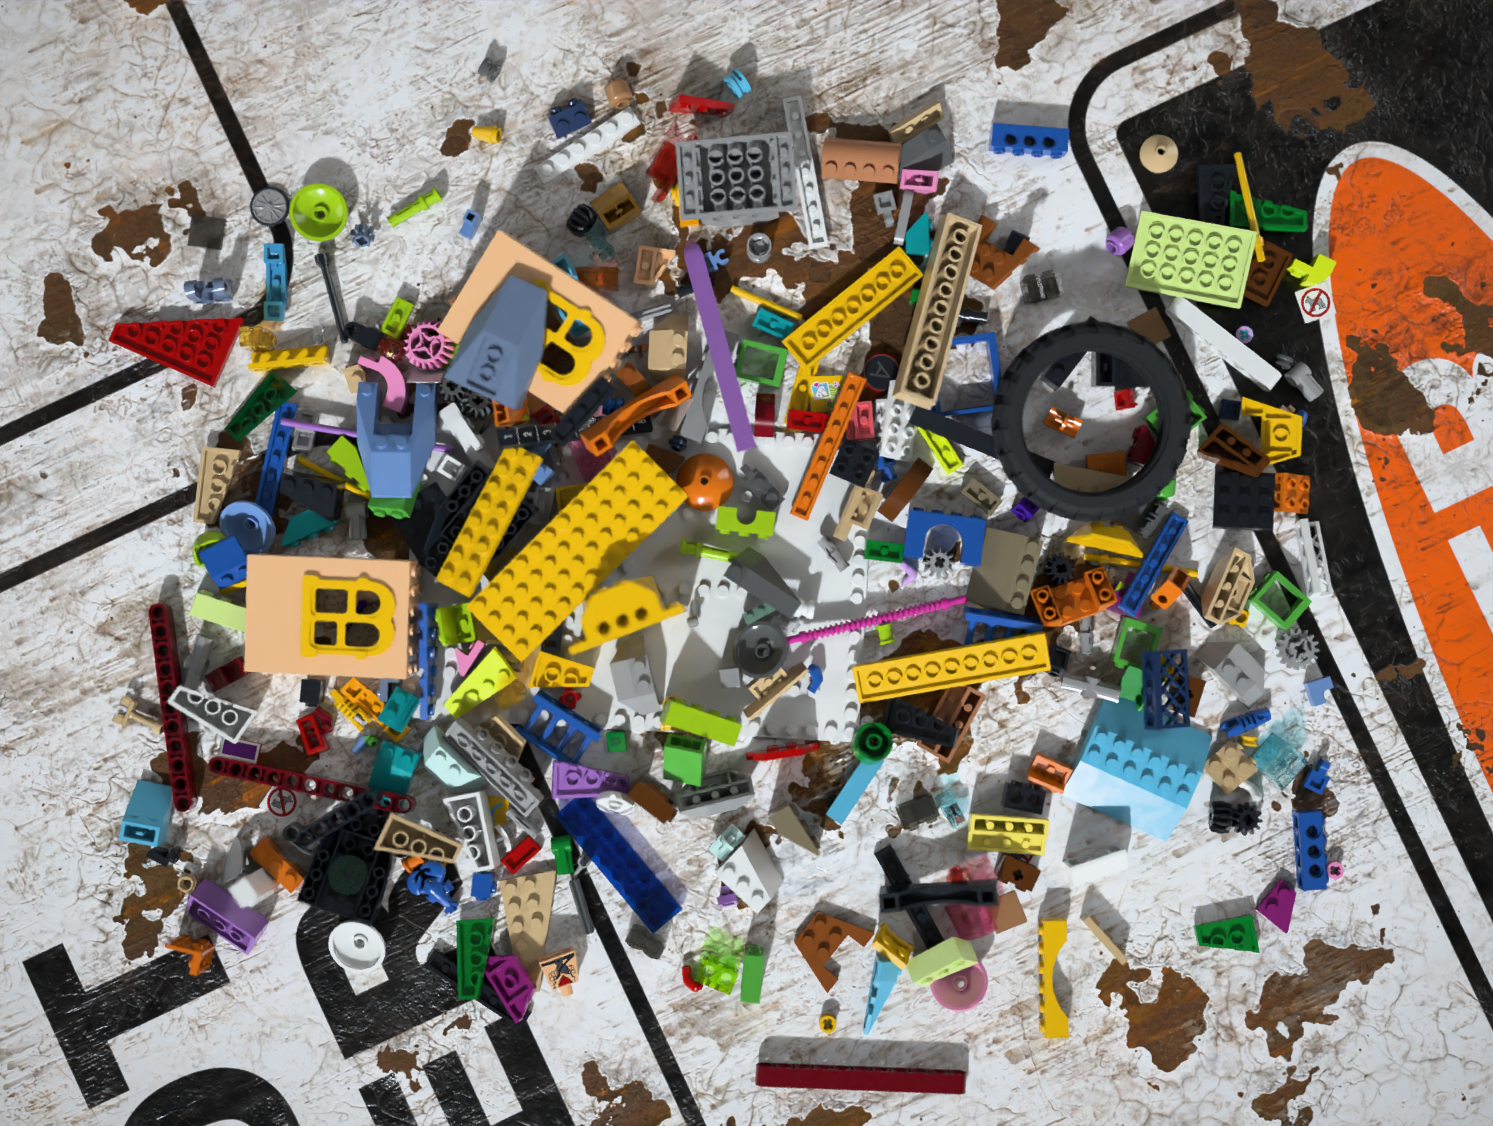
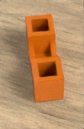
(268, 855)

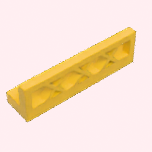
(289, 358)

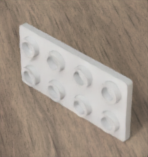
(892, 427)

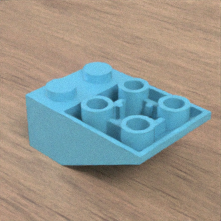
(147, 814)

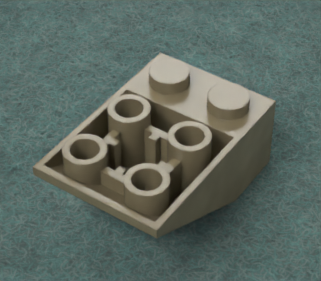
(788, 825)

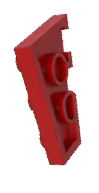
(698, 105)

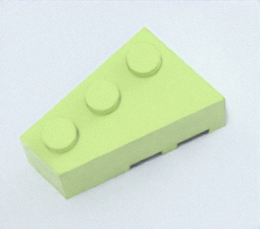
(219, 610)
(941, 961)

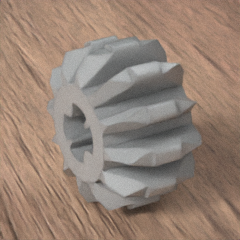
(932, 559)

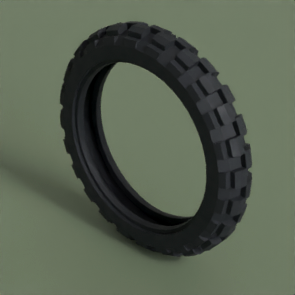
(1171, 403)

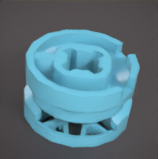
(737, 83)

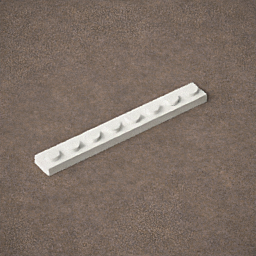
(805, 173)

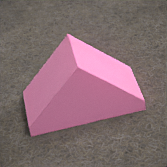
(919, 181)

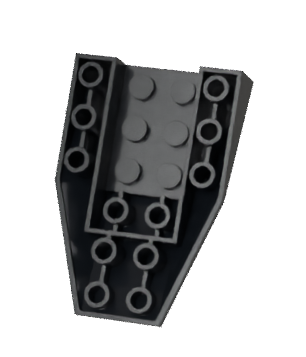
(456, 510)
(356, 839)

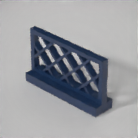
(1154, 689)

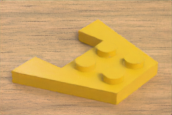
(1279, 430)

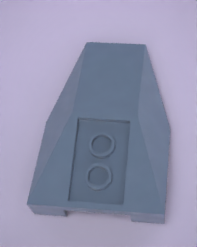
(503, 344)

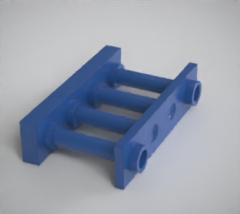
(996, 618)
(559, 712)

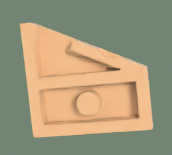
(651, 264)

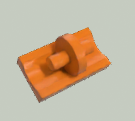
(1062, 422)

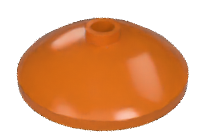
(719, 483)

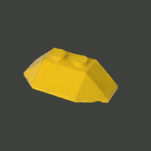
(1105, 538)

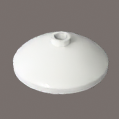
(351, 951)

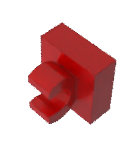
(1124, 399)

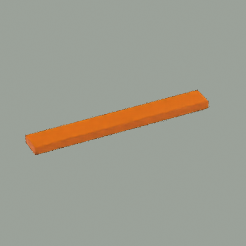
(828, 446)

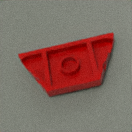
(790, 750)

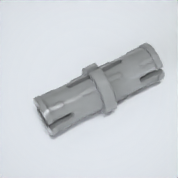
(833, 553)
(1085, 634)
(523, 822)

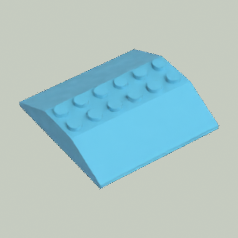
(1137, 771)

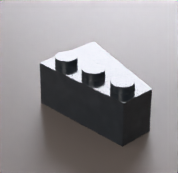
(315, 492)

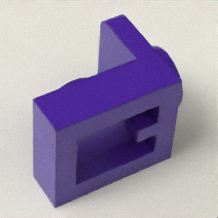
(1025, 509)

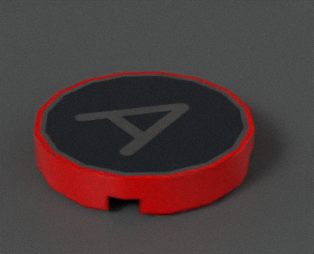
(879, 371)

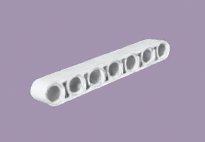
(1223, 343)

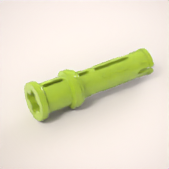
(422, 203)
(699, 550)

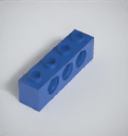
(1057, 136)
(1302, 841)

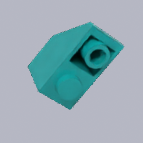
(917, 237)

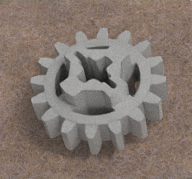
(1301, 643)

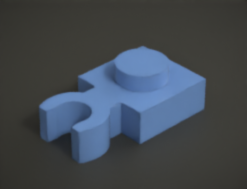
(712, 261)

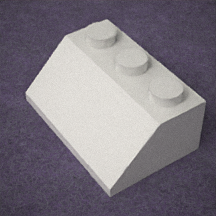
(1096, 865)

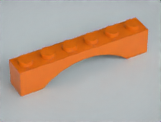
(664, 395)

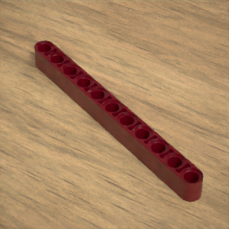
(168, 715)
(303, 782)
(860, 1078)

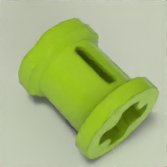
(885, 634)

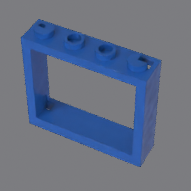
(995, 372)

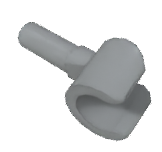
(693, 621)
(582, 863)

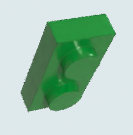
(883, 551)

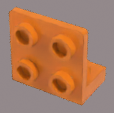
(1291, 493)
(200, 948)

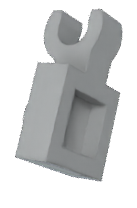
(885, 205)

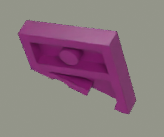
(1278, 905)

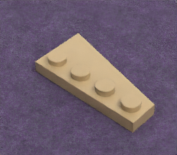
(1085, 479)

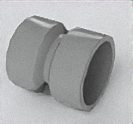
(759, 248)

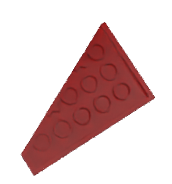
(190, 346)

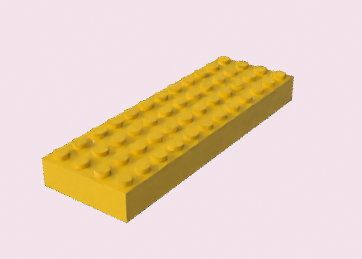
(577, 551)

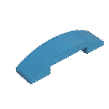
(275, 282)

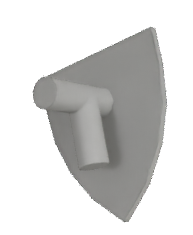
(236, 862)

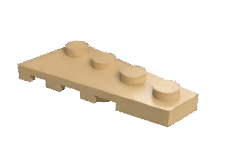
(214, 478)

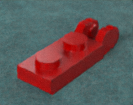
(806, 420)

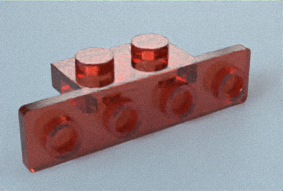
(664, 168)

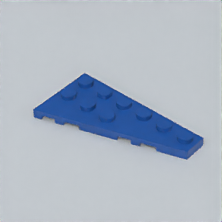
(427, 653)

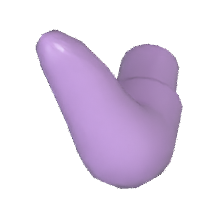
(910, 570)

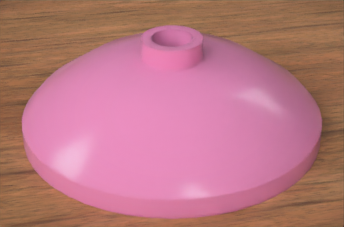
(965, 998)

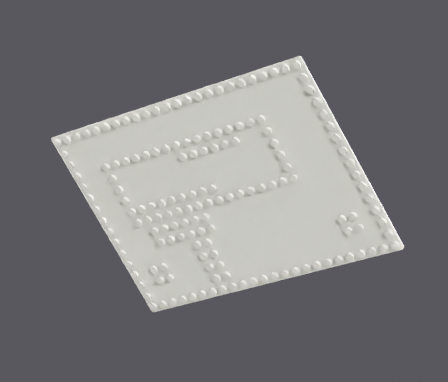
(682, 657)

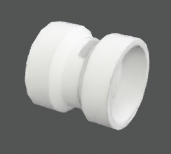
(806, 609)

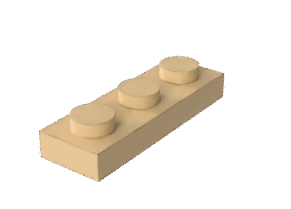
(916, 123)
(1105, 937)

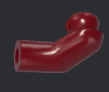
(327, 720)

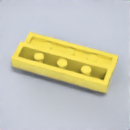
(1007, 833)

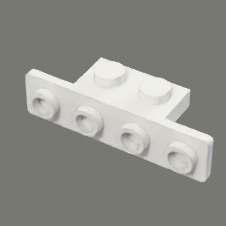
(464, 434)

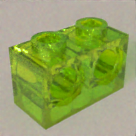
(714, 979)

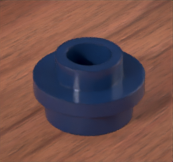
(678, 443)

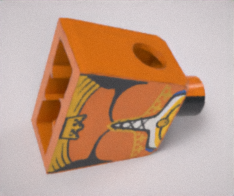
(1169, 589)

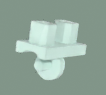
(726, 842)

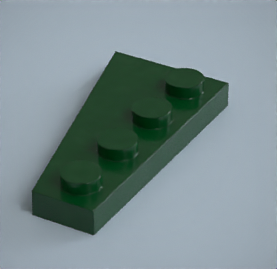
(261, 404)

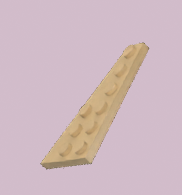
(528, 912)

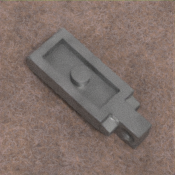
(762, 488)

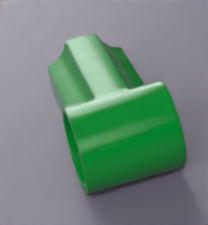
(562, 849)

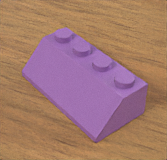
(225, 917)

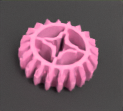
(418, 348)

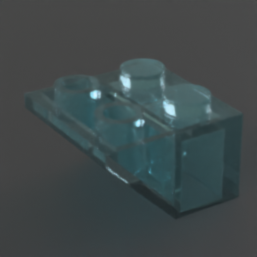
(1278, 761)

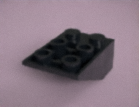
(1113, 372)

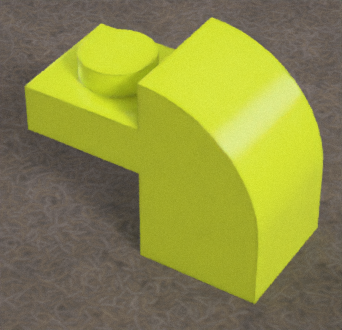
(1318, 270)

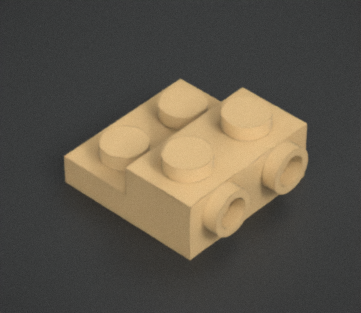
(1230, 767)

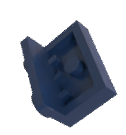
(568, 117)

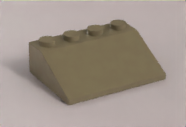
(1005, 571)

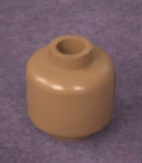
(618, 93)

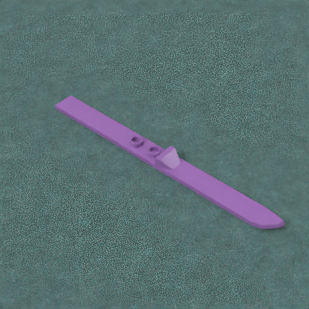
(718, 347)

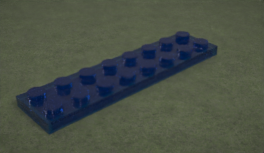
(619, 862)

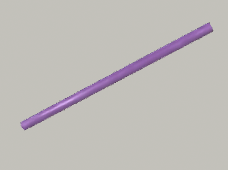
(343, 431)

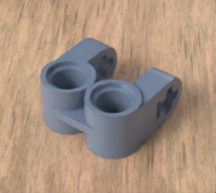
(207, 292)

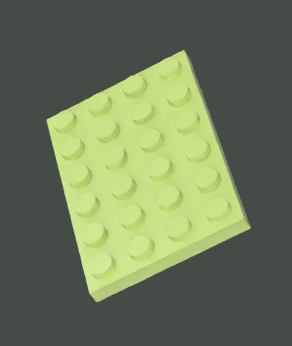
(1190, 259)

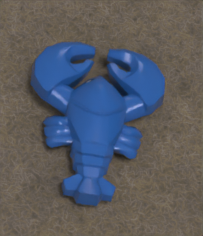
(434, 887)

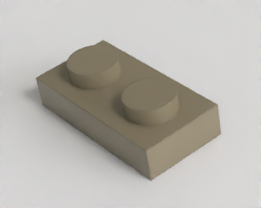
(981, 496)

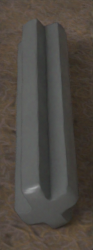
(581, 906)

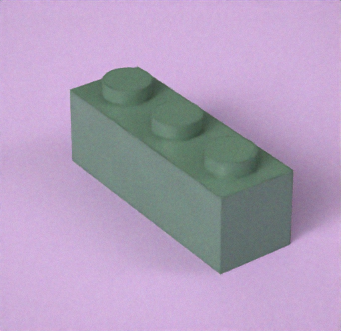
(757, 613)

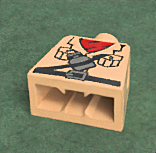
(560, 969)

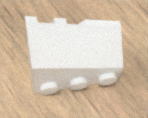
(750, 872)

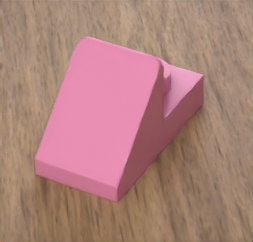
(467, 661)

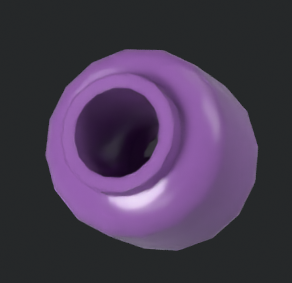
(1119, 241)

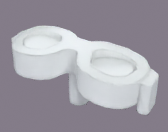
(504, 836)

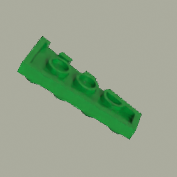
(1268, 215)
(472, 954)

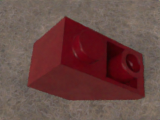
(1141, 447)

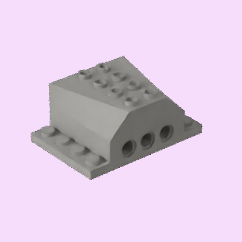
(736, 179)

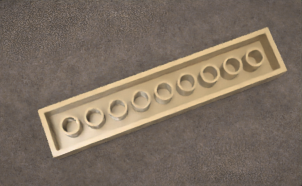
(937, 311)

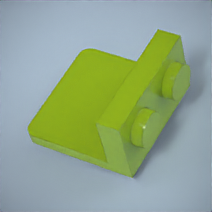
(455, 624)

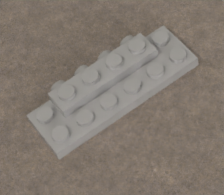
(494, 764)

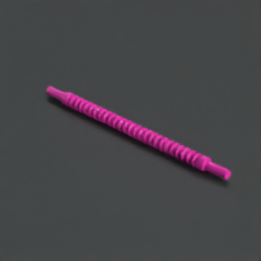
(944, 603)

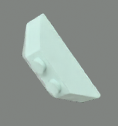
(448, 765)

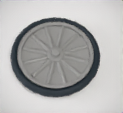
(269, 206)

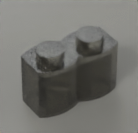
(1041, 287)
(917, 811)
(649, 943)

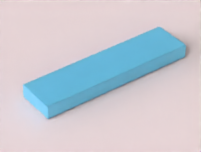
(852, 791)

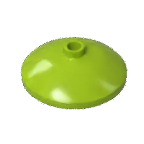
(309, 203)

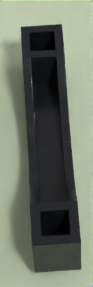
(970, 892)

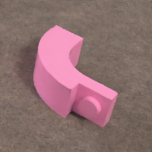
(398, 390)

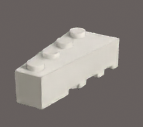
(216, 714)
(475, 827)
(254, 888)

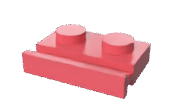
(861, 423)

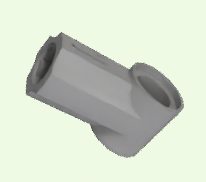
(1301, 378)
(357, 514)

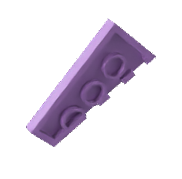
(582, 781)

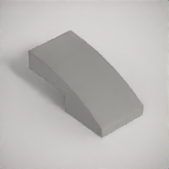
(304, 438)

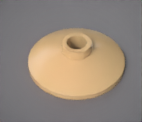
(1152, 159)

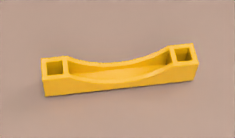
(1052, 938)

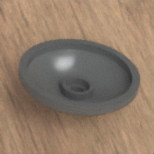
(752, 642)

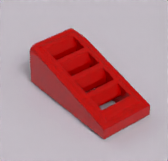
(311, 751)

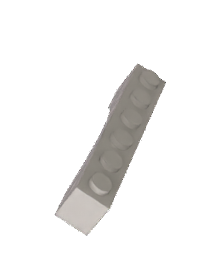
(695, 424)

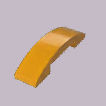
(370, 703)

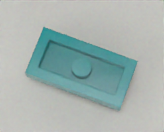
(773, 324)

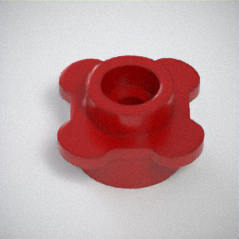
(575, 697)

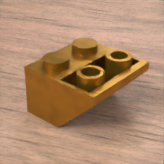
(616, 207)

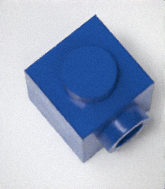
(483, 885)

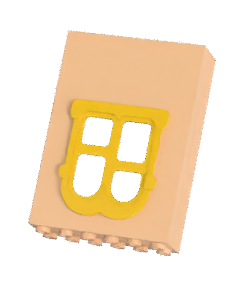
(610, 324)
(284, 615)

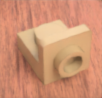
(354, 373)

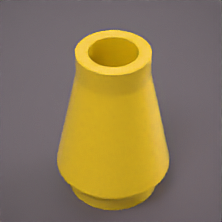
(489, 134)

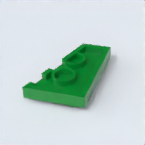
(1228, 933)

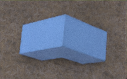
(471, 223)
(1315, 690)

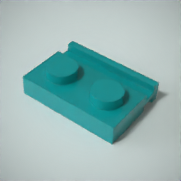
(399, 709)

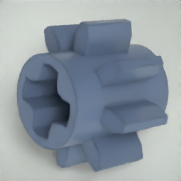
(362, 235)

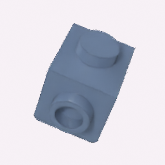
(384, 691)

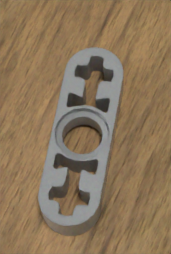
(903, 217)

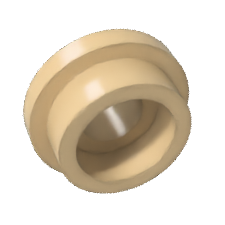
(182, 883)

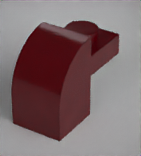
(764, 415)

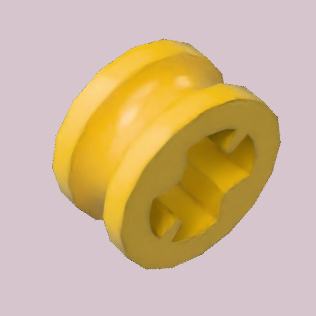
(1248, 740)
(833, 1021)

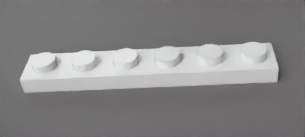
(587, 146)

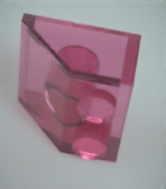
(970, 920)

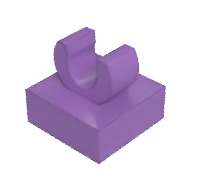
(727, 898)

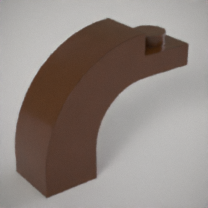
(905, 489)

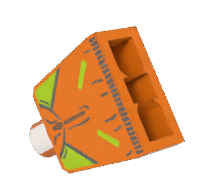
(509, 417)

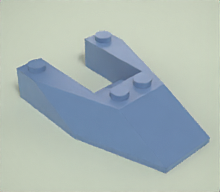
(395, 452)

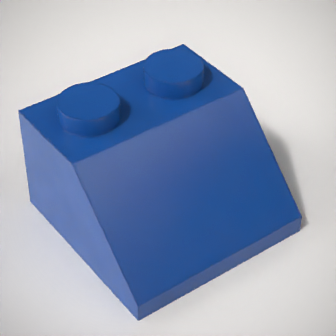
(225, 561)

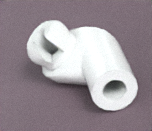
(1253, 790)

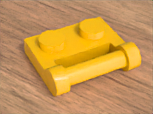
(892, 946)

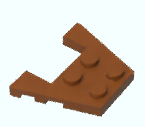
(992, 264)
(822, 938)

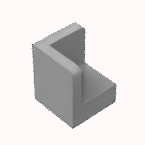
(729, 677)

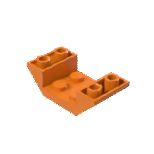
(1075, 599)

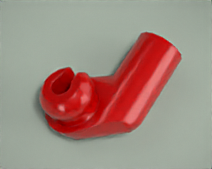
(689, 981)

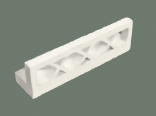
(1309, 561)

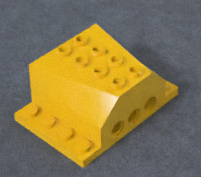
(622, 611)

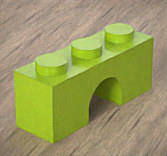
(728, 522)

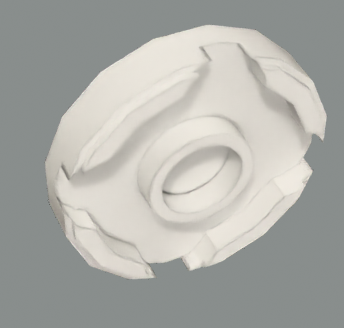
(614, 802)

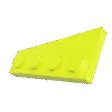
(485, 680)

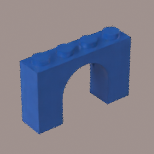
(969, 528)

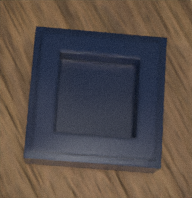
(1229, 409)

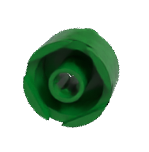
(882, 743)

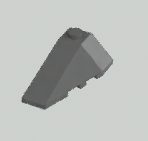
(926, 152)
(759, 578)

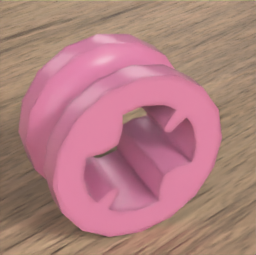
(1340, 870)

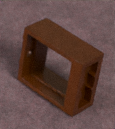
(653, 801)

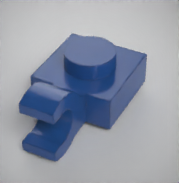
(886, 465)
(1316, 779)

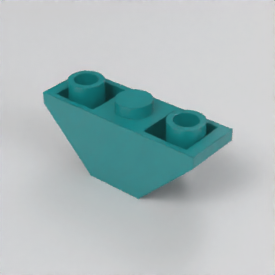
(306, 526)

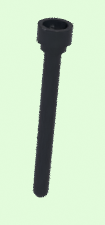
(322, 261)

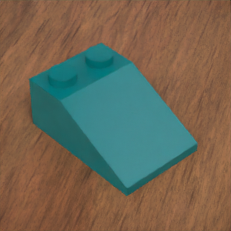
(395, 768)

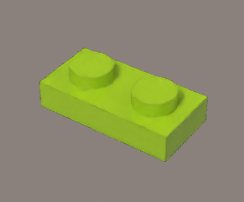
(397, 318)

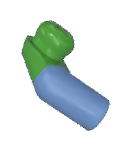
(365, 741)

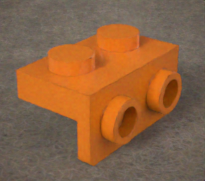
(1049, 773)

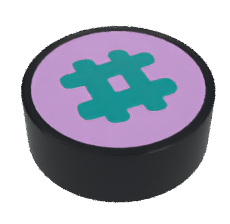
(1244, 334)

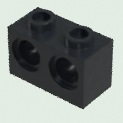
(1022, 801)

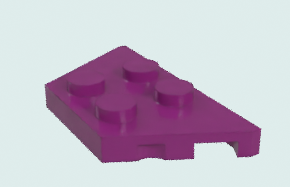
(511, 983)

